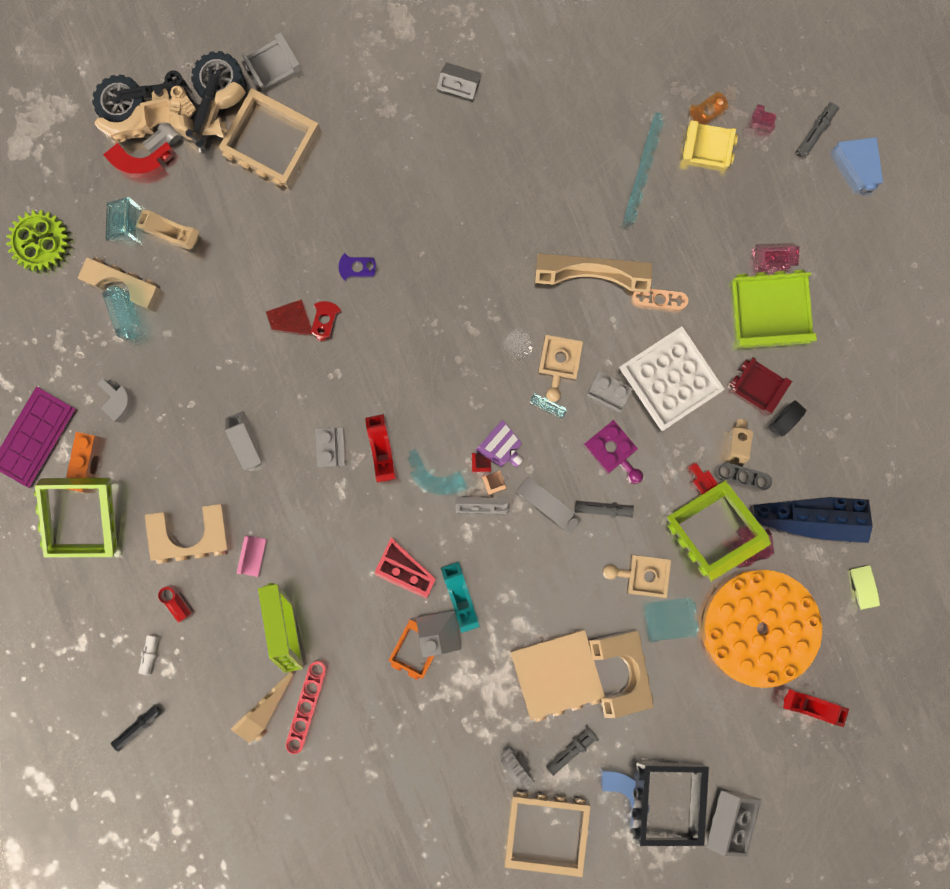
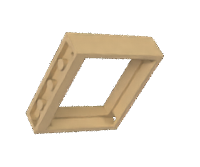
(282, 110)
(545, 865)

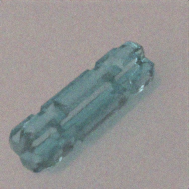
(548, 406)

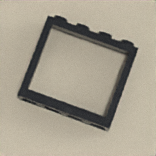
(697, 808)

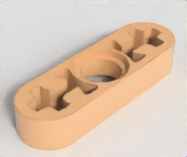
(653, 304)

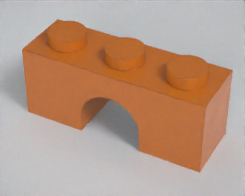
(83, 450)

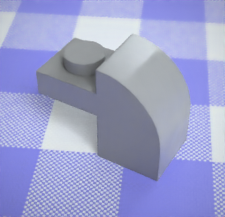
(119, 402)

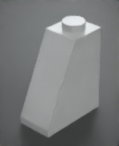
(242, 441)

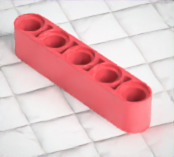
(300, 713)

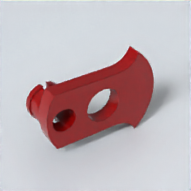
(324, 308)

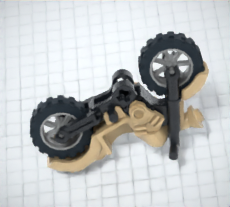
(171, 102)

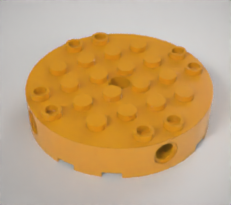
(790, 631)

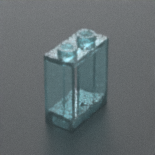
(122, 313)

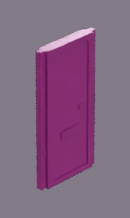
(34, 436)

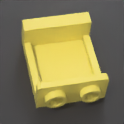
(709, 145)

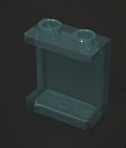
(670, 619)

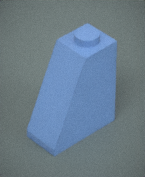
(862, 161)

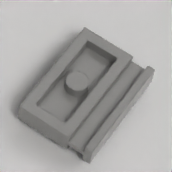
(609, 392)
(330, 447)

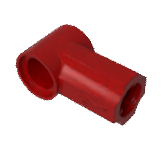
(176, 605)

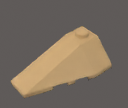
(258, 718)

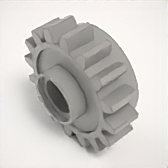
(517, 768)

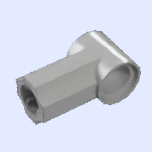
(165, 133)

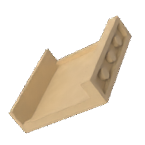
(557, 675)

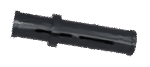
(142, 722)

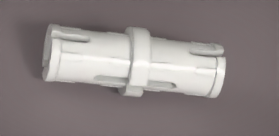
(148, 655)

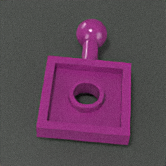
(611, 460)

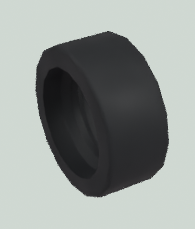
(788, 418)

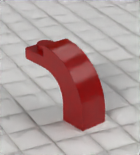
(139, 167)
(380, 448)
(815, 707)

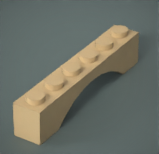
(630, 274)

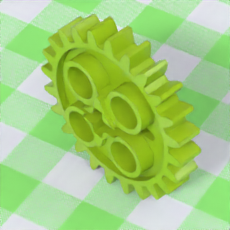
(32, 224)

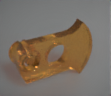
(698, 113)

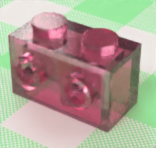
(775, 255)

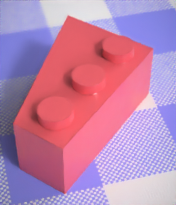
(404, 571)

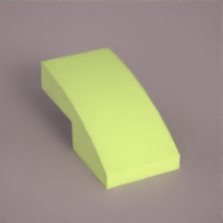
(865, 587)

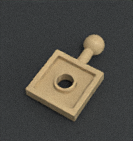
(565, 369)
(639, 567)

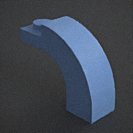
(618, 781)

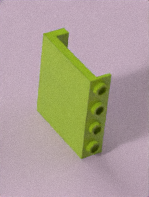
(772, 309)

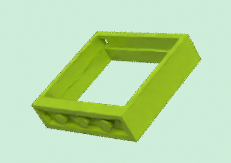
(50, 549)
(735, 557)
(280, 628)

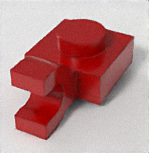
(703, 481)

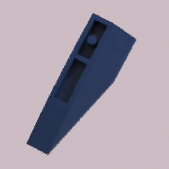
(819, 518)

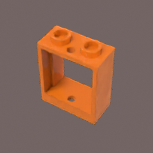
(399, 664)

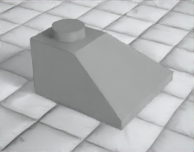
(438, 634)

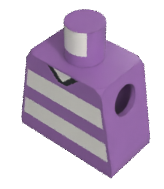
(501, 446)

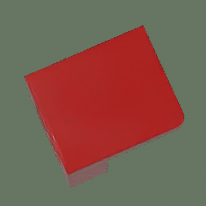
(480, 463)

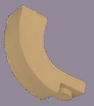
(167, 230)

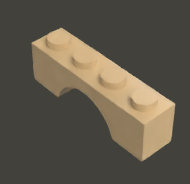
(98, 274)

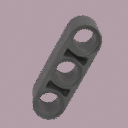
(753, 476)

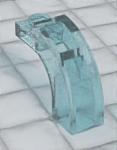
(437, 485)

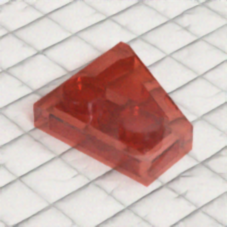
(290, 318)

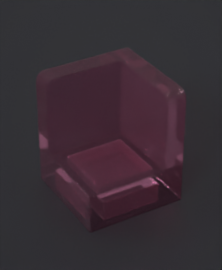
(763, 120)

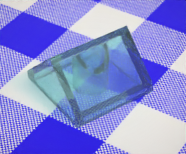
(121, 220)

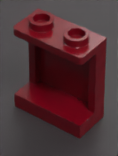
(759, 386)

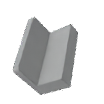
(458, 80)

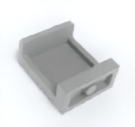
(271, 63)

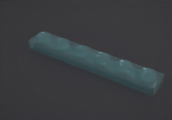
(641, 177)

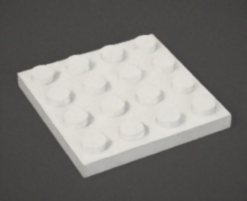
(671, 378)

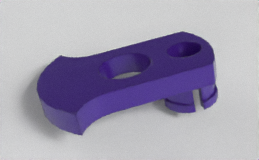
(346, 263)

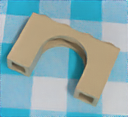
(164, 547)
(637, 694)

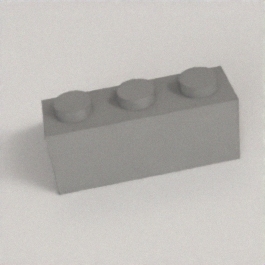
(733, 824)

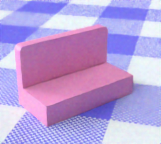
(251, 555)

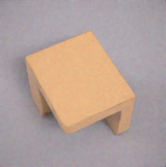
(494, 482)

